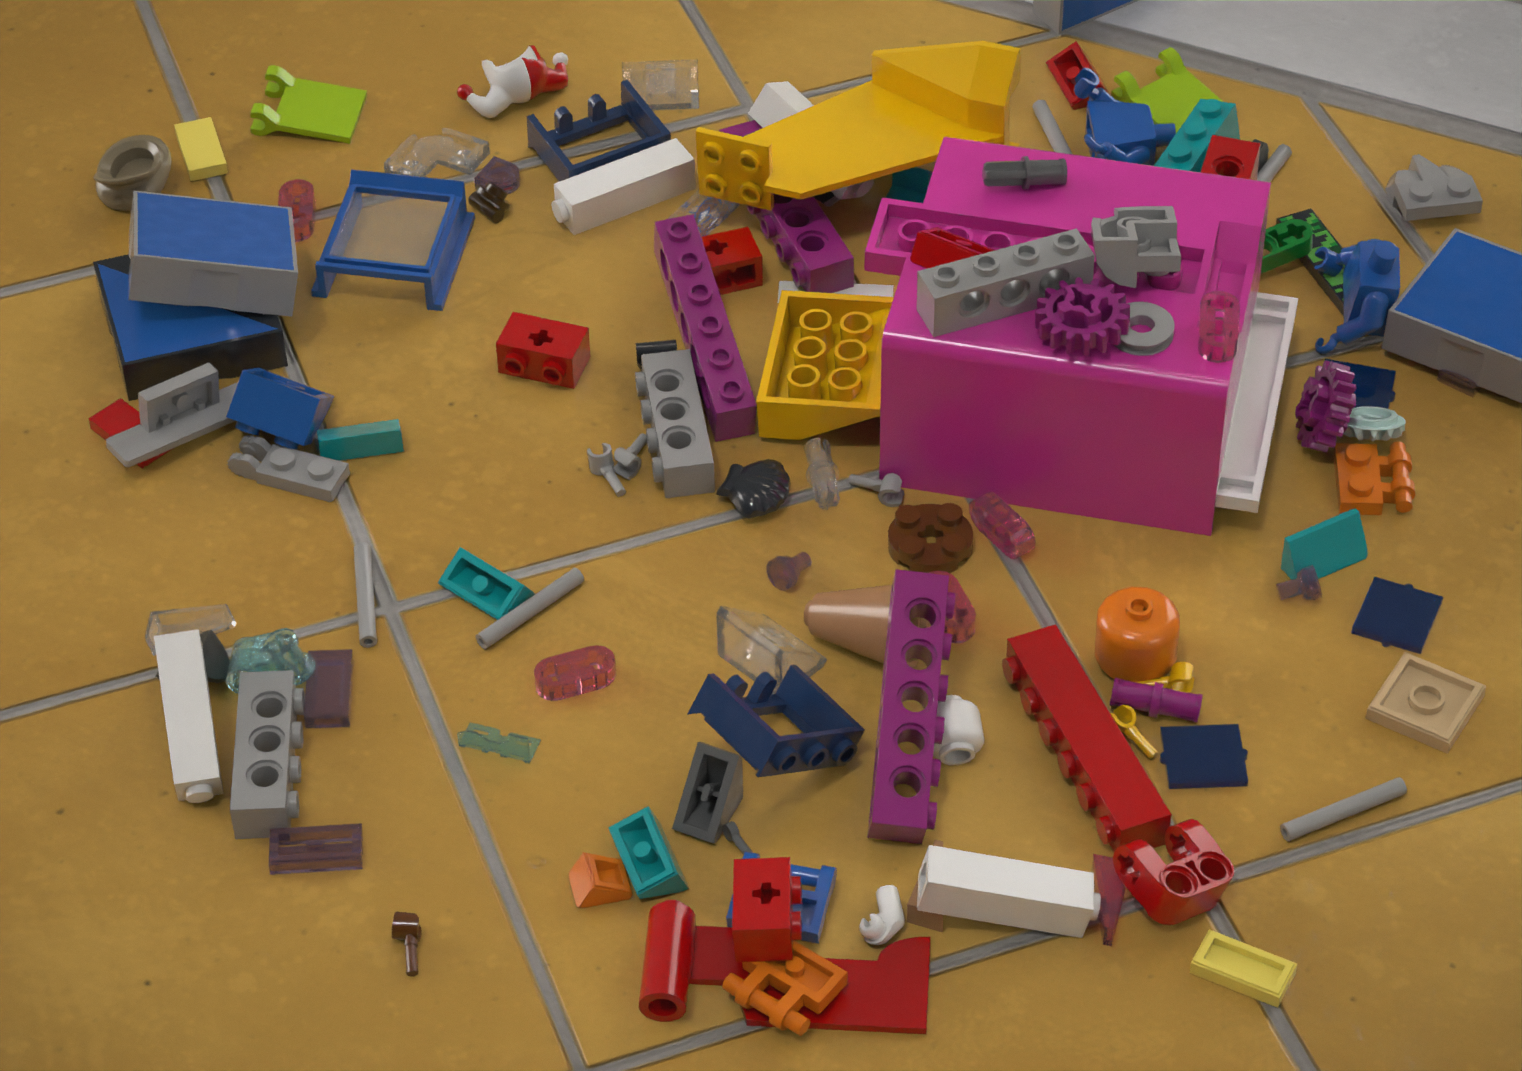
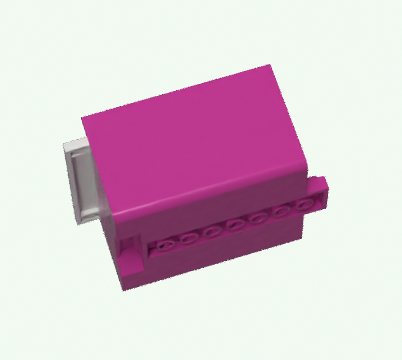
(1076, 432)

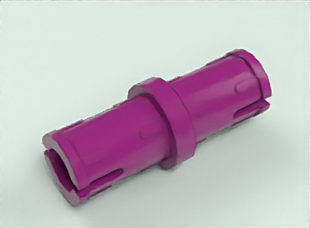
(1156, 699)

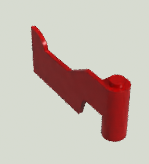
(879, 994)

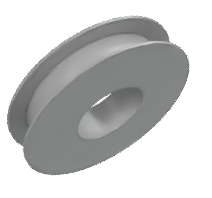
(1149, 342)

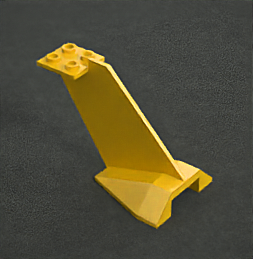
(870, 129)

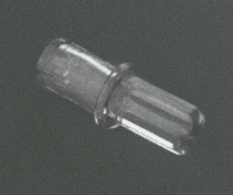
(822, 473)

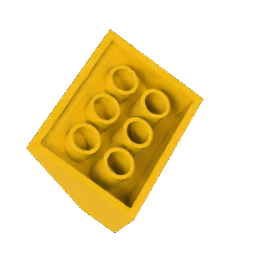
(822, 364)

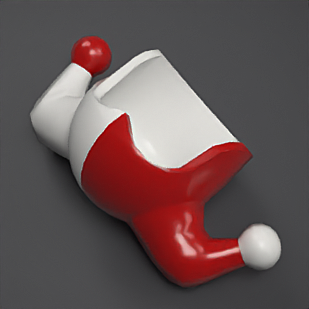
(517, 82)

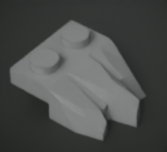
(1432, 191)

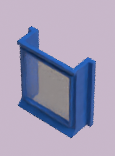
(398, 232)

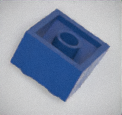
(278, 407)

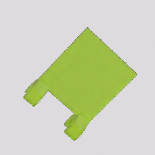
(1170, 96)
(308, 108)

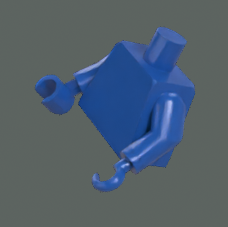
(1119, 128)
(1369, 288)

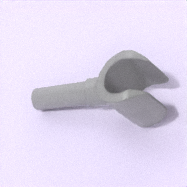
(628, 461)
(603, 465)
(888, 488)

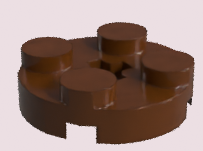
(944, 523)

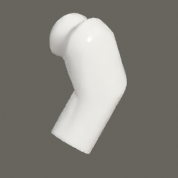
(887, 921)

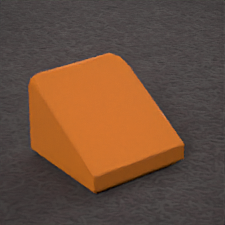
(599, 881)

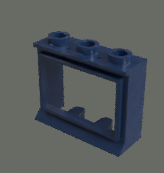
(632, 109)
(828, 730)

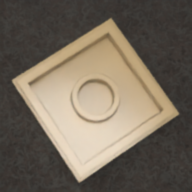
(1426, 702)

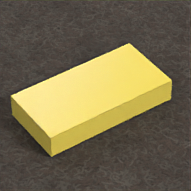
(201, 149)
(1243, 968)

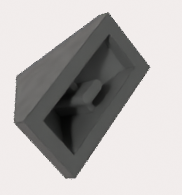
(710, 792)

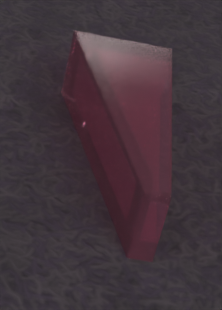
(1112, 895)

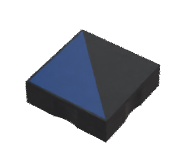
(170, 339)

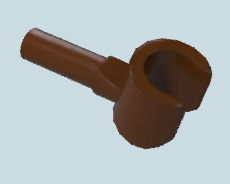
(407, 928)

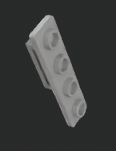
(174, 415)

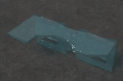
(512, 746)

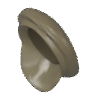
(131, 165)

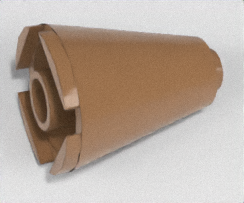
(855, 620)

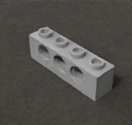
(1000, 281)
(677, 424)
(266, 753)

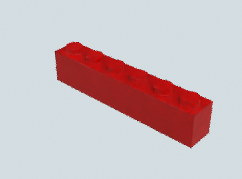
(1085, 739)

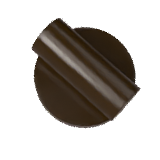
(490, 201)

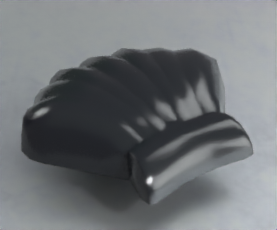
(756, 487)

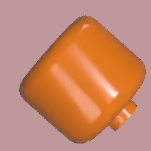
(1137, 634)

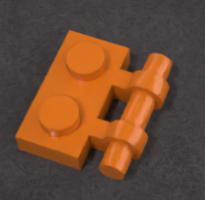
(1359, 478)
(805, 981)

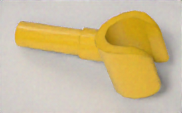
(1179, 679)
(1125, 719)

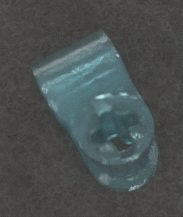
(269, 653)

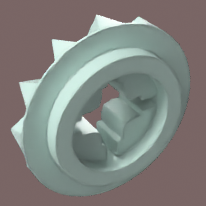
(1374, 424)

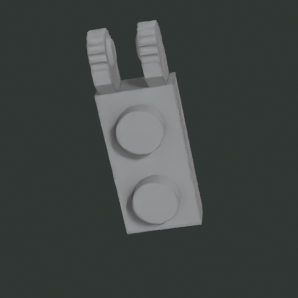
(289, 469)

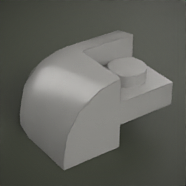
(1136, 242)

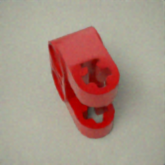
(1179, 888)

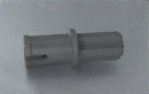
(1024, 172)

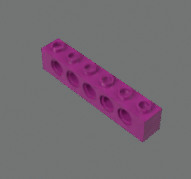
(803, 237)
(705, 328)
(890, 814)

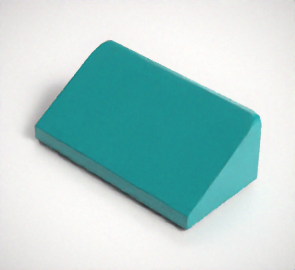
(361, 440)
(1326, 546)
(483, 585)
(648, 855)

